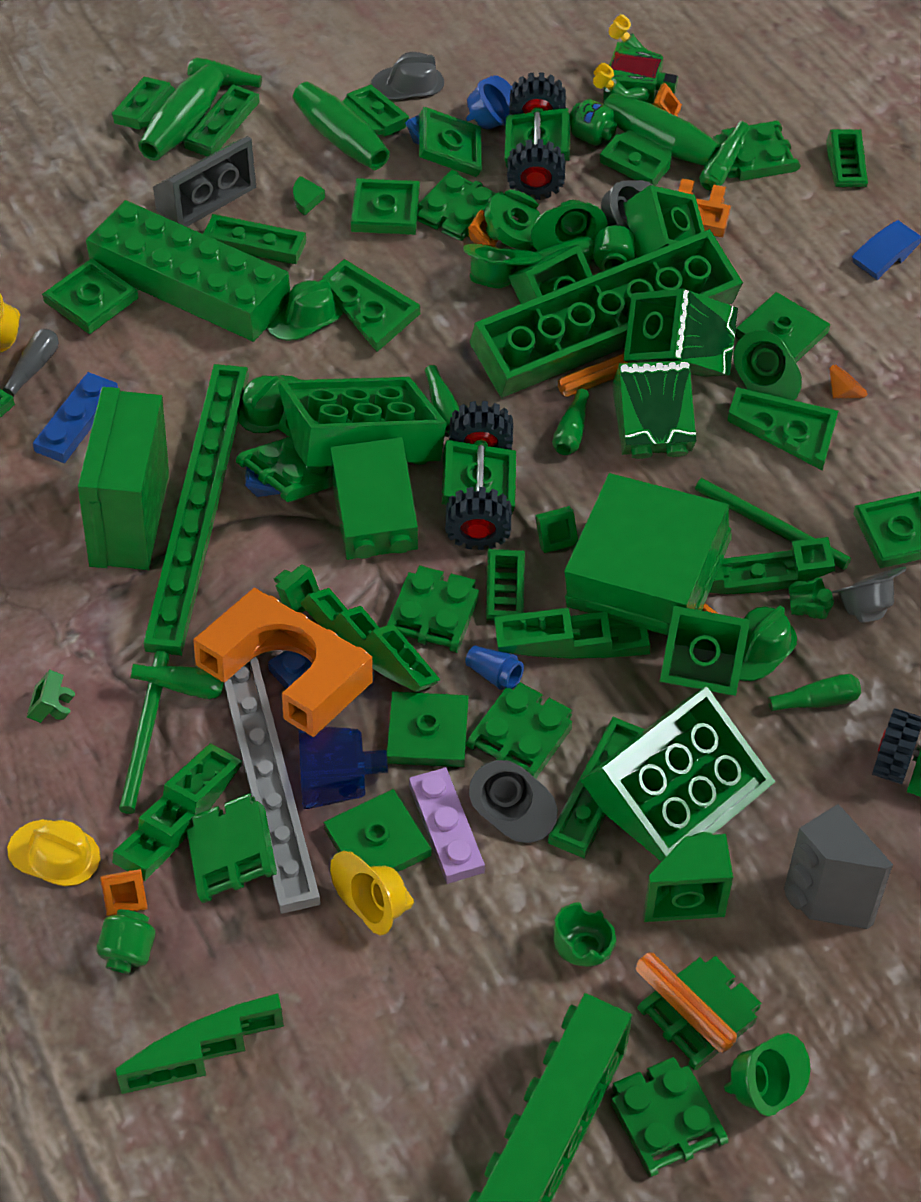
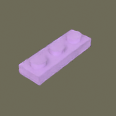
(446, 825)

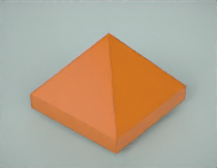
(667, 100)
(477, 231)
(845, 385)
(124, 892)

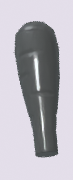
(33, 358)

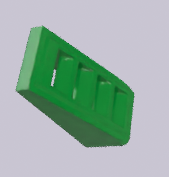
(847, 139)
(510, 560)

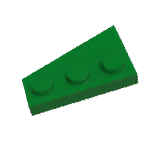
(371, 304)
(785, 423)

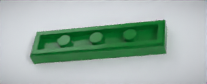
(581, 815)

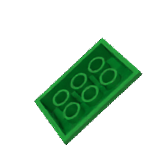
(360, 411)
(679, 776)

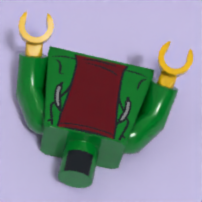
(633, 68)

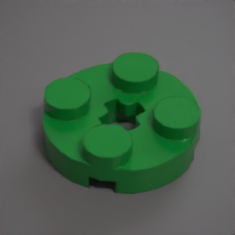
(500, 219)

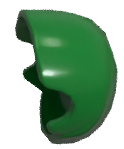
(583, 936)

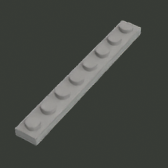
(271, 787)

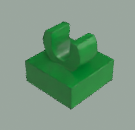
(556, 529)
(295, 586)
(47, 696)

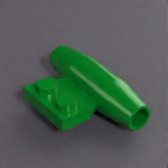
(168, 111)
(353, 122)
(652, 140)

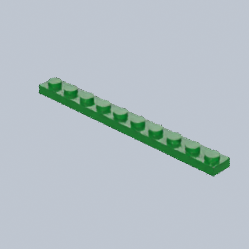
(196, 511)

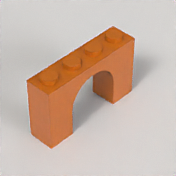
(263, 625)

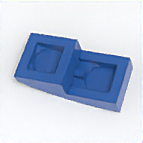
(885, 248)

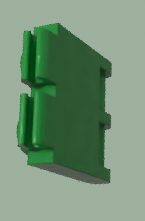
(761, 152)
(454, 205)
(284, 469)
(435, 607)
(523, 728)
(230, 846)
(711, 984)
(665, 1114)

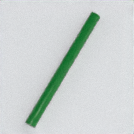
(763, 518)
(142, 740)

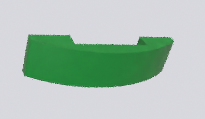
(775, 570)

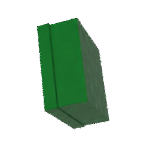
(124, 479)
(646, 553)

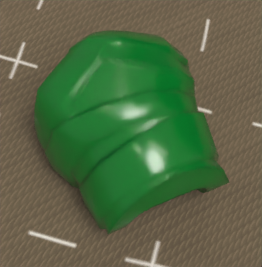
(810, 599)

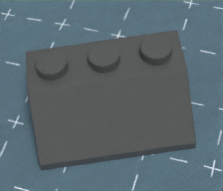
(207, 184)
(837, 871)

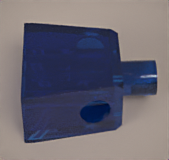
(336, 766)

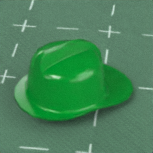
(567, 222)
(493, 265)
(306, 311)
(767, 365)
(262, 404)
(767, 642)
(771, 1074)

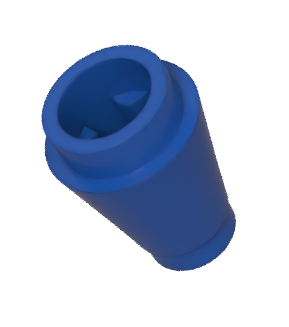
(497, 667)

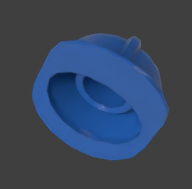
(490, 102)

